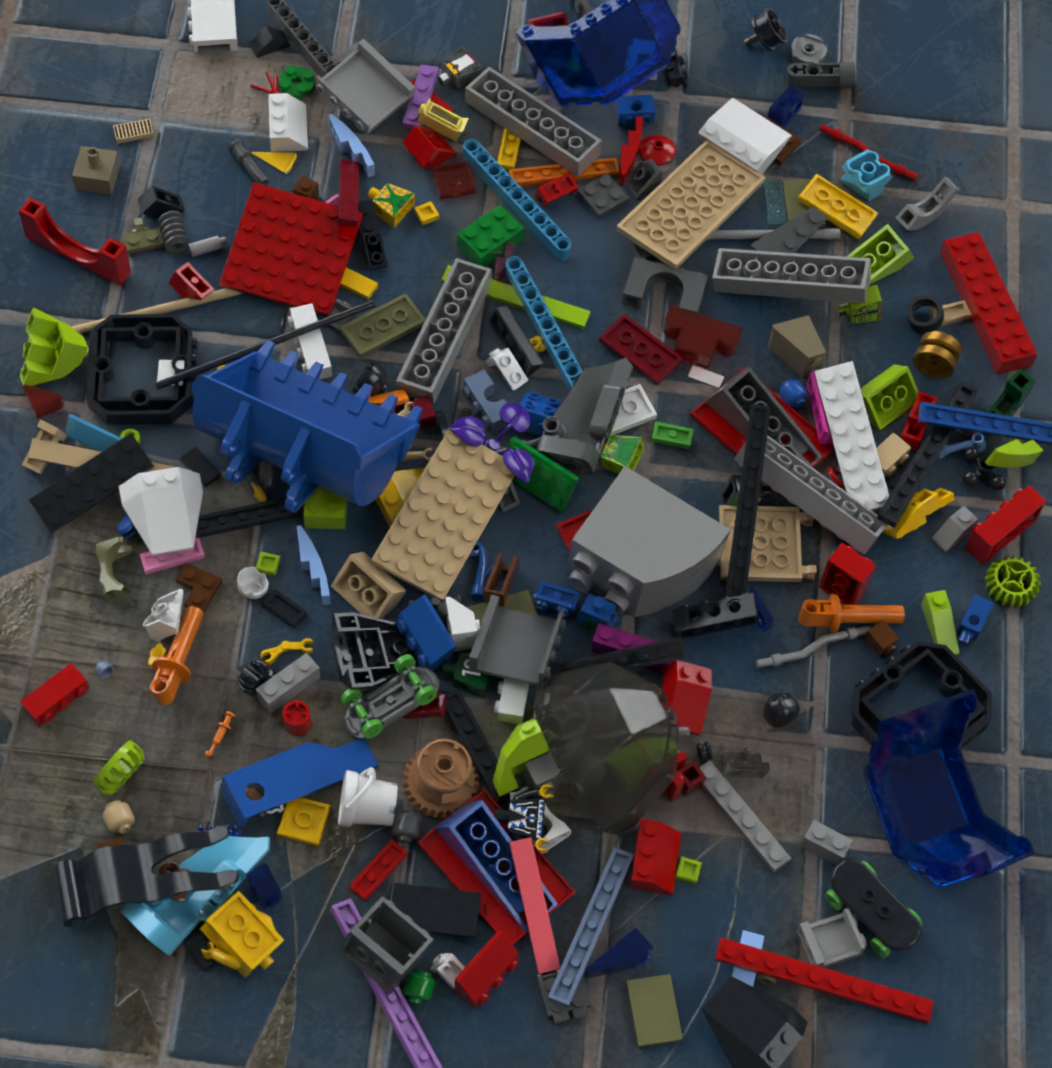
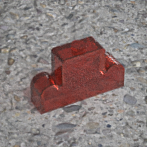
(700, 336)

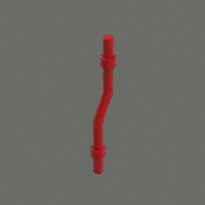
(838, 135)

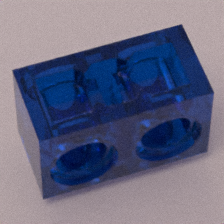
(786, 106)

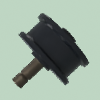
(768, 30)

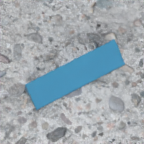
(89, 434)

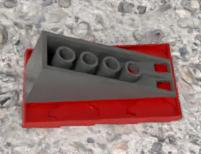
(728, 413)

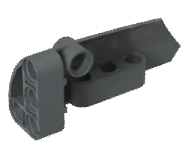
(586, 417)

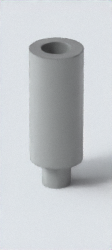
(206, 245)

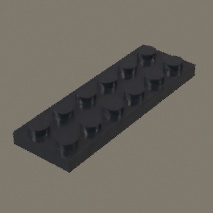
(90, 483)

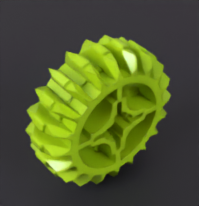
(1011, 588)

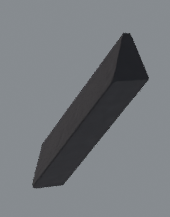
(516, 340)

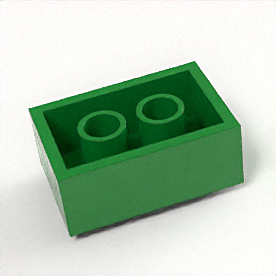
(489, 236)

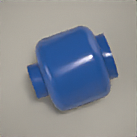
(793, 393)

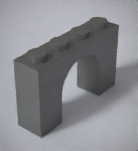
(646, 273)

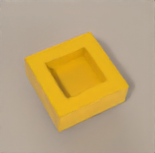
(426, 213)

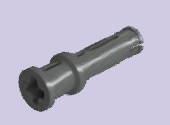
(244, 158)

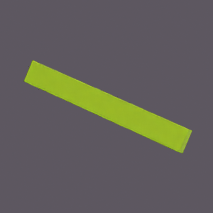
(560, 311)

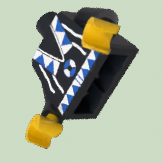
(526, 816)

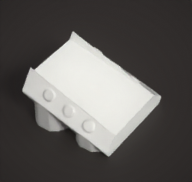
(165, 616)

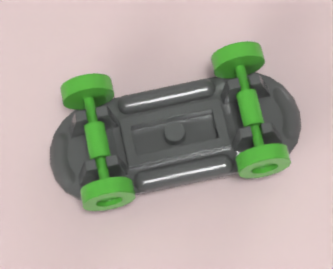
(391, 700)

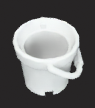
(366, 799)

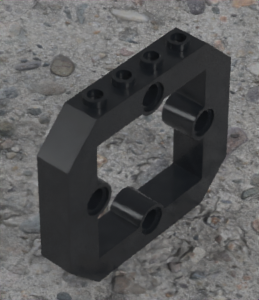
(133, 328)
(943, 664)

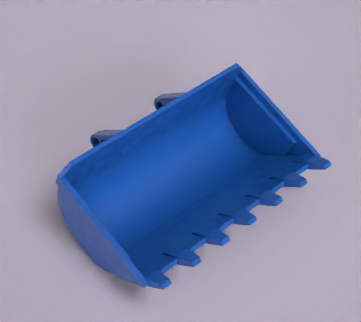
(302, 427)

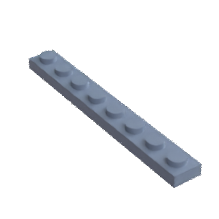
(590, 928)

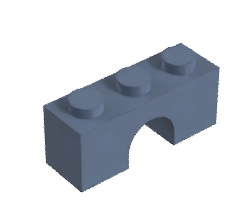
(478, 388)

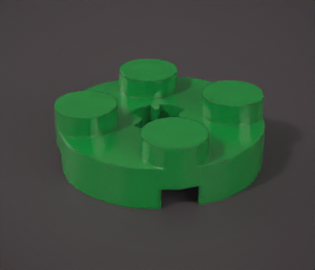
(300, 74)

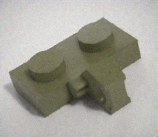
(142, 238)

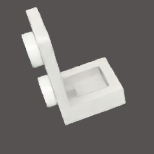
(508, 367)

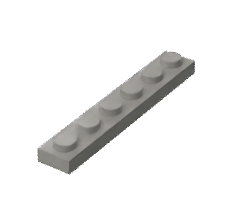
(743, 818)

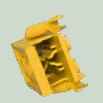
(241, 936)

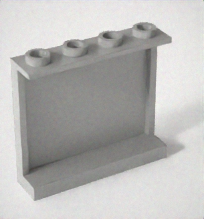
(365, 87)

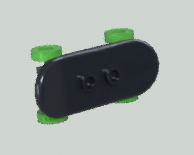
(875, 906)

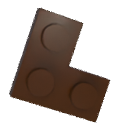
(203, 586)

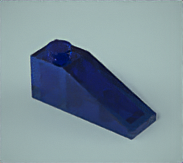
(622, 956)

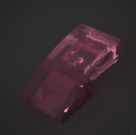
(500, 267)

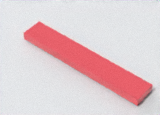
(534, 905)

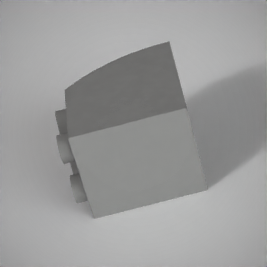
(644, 547)

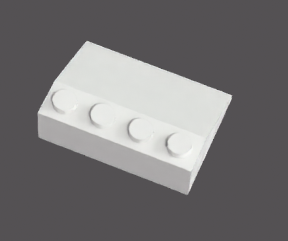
(745, 135)

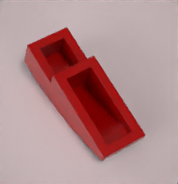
(913, 430)

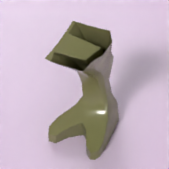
(107, 553)

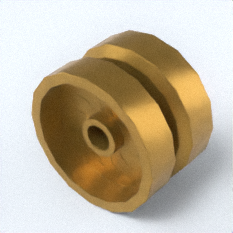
(937, 355)

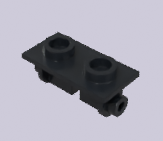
(679, 75)

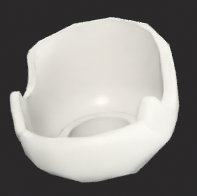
(252, 583)

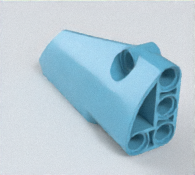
(171, 921)

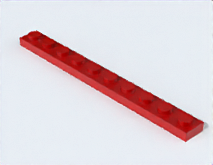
(823, 980)

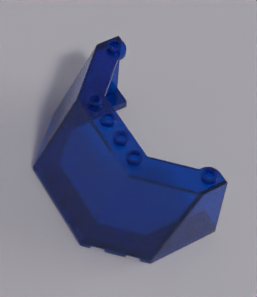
(602, 51)
(930, 798)

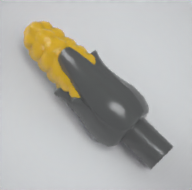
(252, 485)

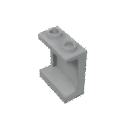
(832, 939)

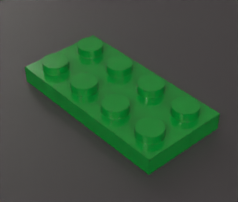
(548, 479)

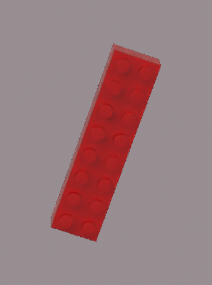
(989, 303)

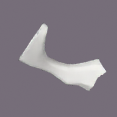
(556, 829)

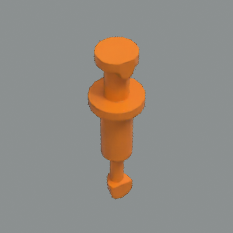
(223, 727)

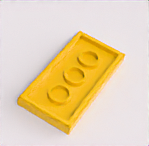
(838, 206)

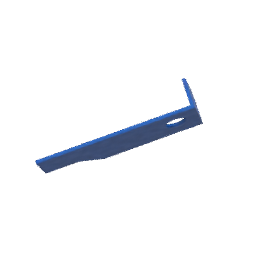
(293, 776)

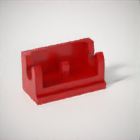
(556, 189)

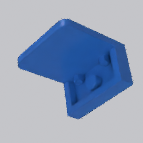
(538, 409)
(556, 598)

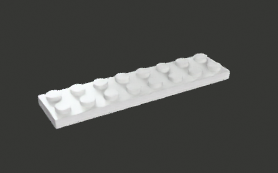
(852, 435)

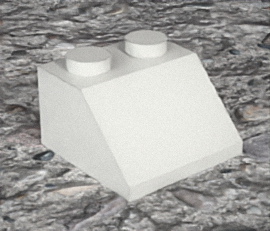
(461, 624)

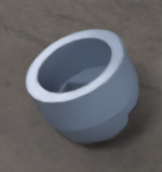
(104, 669)

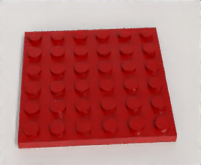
(289, 250)

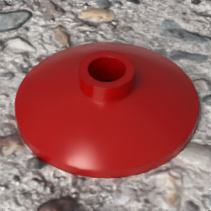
(660, 155)

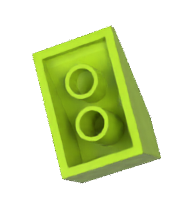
(885, 252)

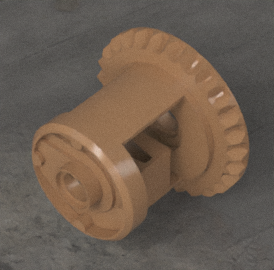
(440, 778)

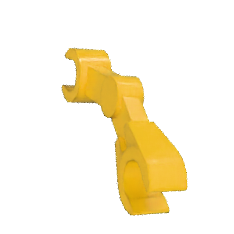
(284, 647)

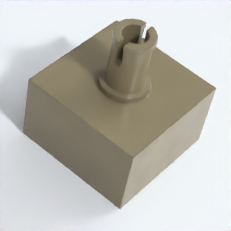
(96, 170)

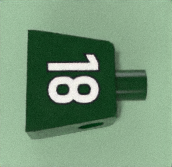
(464, 679)

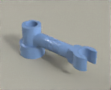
(977, 442)

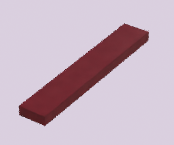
(348, 193)

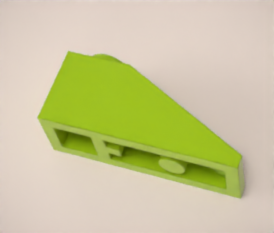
(940, 619)

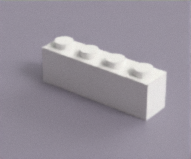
(310, 344)
(512, 701)

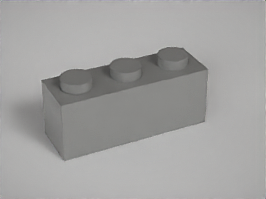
(288, 683)

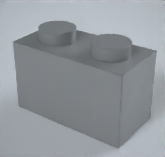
(826, 843)

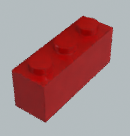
(55, 695)

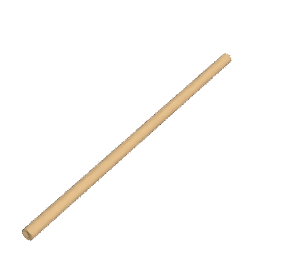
(165, 308)

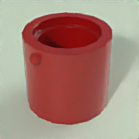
(296, 717)

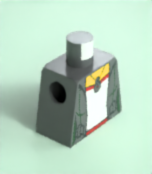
(459, 69)

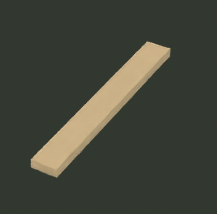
(68, 455)

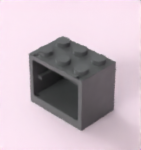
(386, 944)

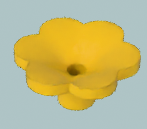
(156, 652)

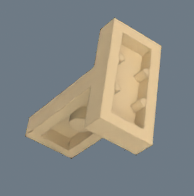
(48, 433)

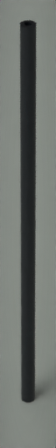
(277, 340)

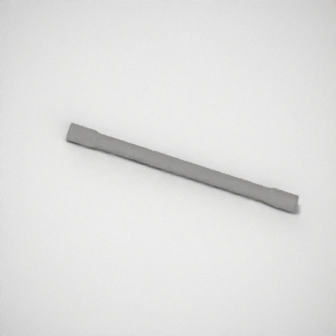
(824, 234)

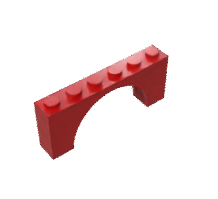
(108, 262)

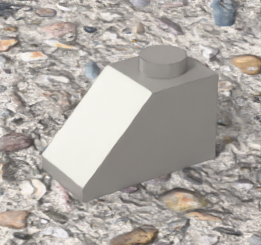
(955, 529)

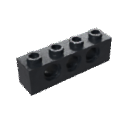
(724, 621)

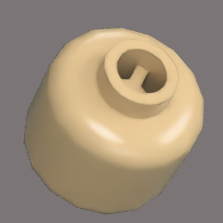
(118, 817)

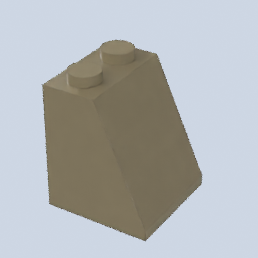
(798, 345)

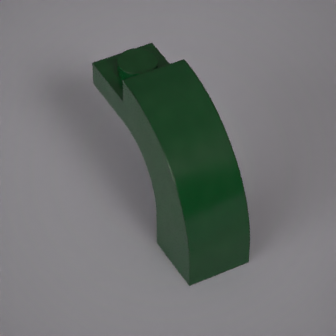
(1014, 394)

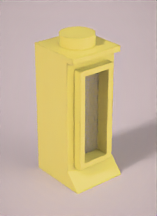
(441, 120)

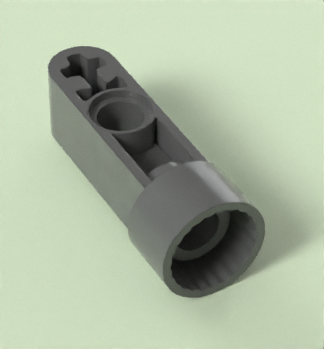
(821, 75)

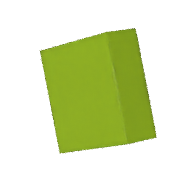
(268, 563)
(688, 870)

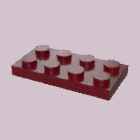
(641, 349)

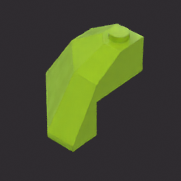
(51, 349)
(522, 745)

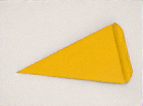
(279, 160)

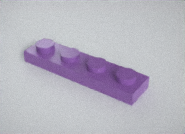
(423, 91)

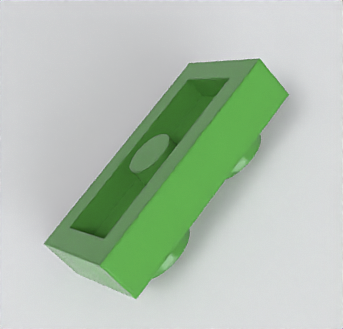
(672, 435)

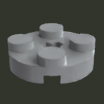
(812, 42)

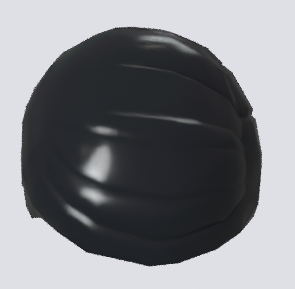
(781, 709)

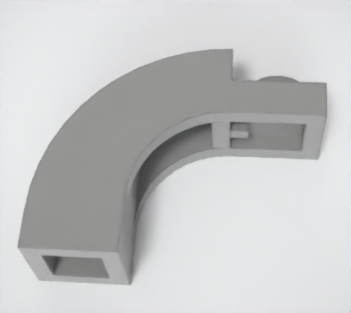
(922, 213)

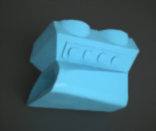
(866, 175)

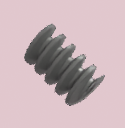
(173, 232)

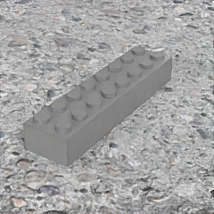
(533, 121)
(792, 275)
(444, 330)
(818, 496)

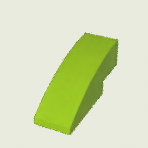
(1015, 454)

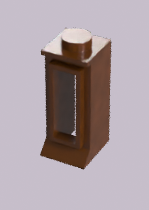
(499, 568)

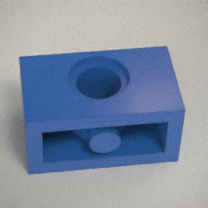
(631, 106)

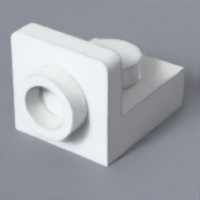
(447, 967)

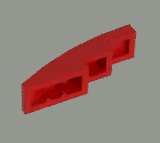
(629, 152)

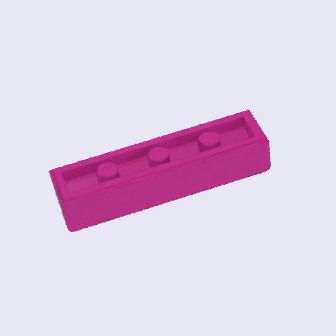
(819, 414)

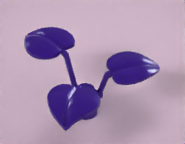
(471, 432)

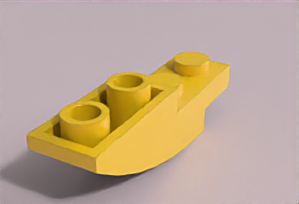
(915, 514)

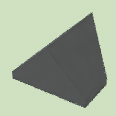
(645, 179)

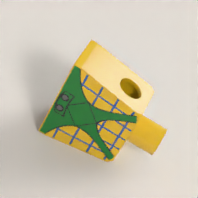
(392, 203)

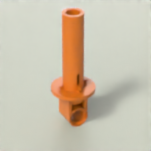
(833, 613)
(171, 669)

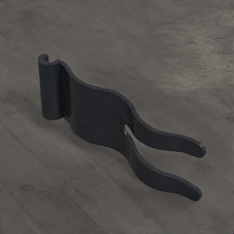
(125, 875)

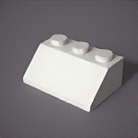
(287, 123)

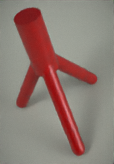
(274, 86)

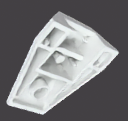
(164, 508)

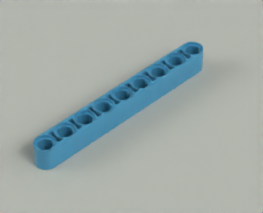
(517, 200)
(543, 320)

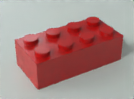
(1005, 524)

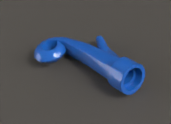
(482, 573)

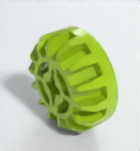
(119, 768)

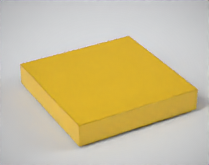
(304, 821)

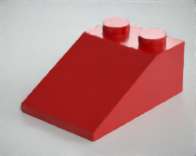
(688, 693)

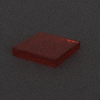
(453, 180)

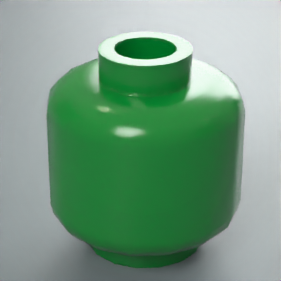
(419, 986)

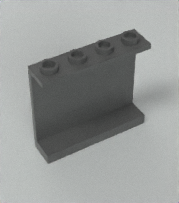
(516, 644)

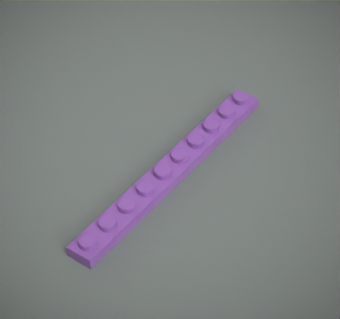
(393, 1004)

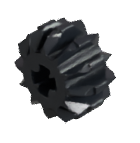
(253, 676)

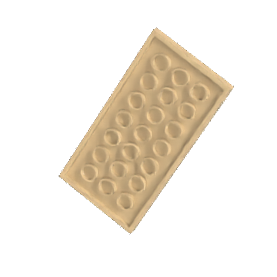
(690, 204)
(444, 516)

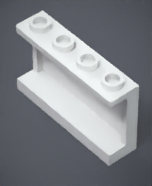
(212, 23)

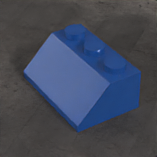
(426, 634)

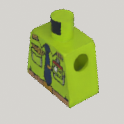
(864, 311)

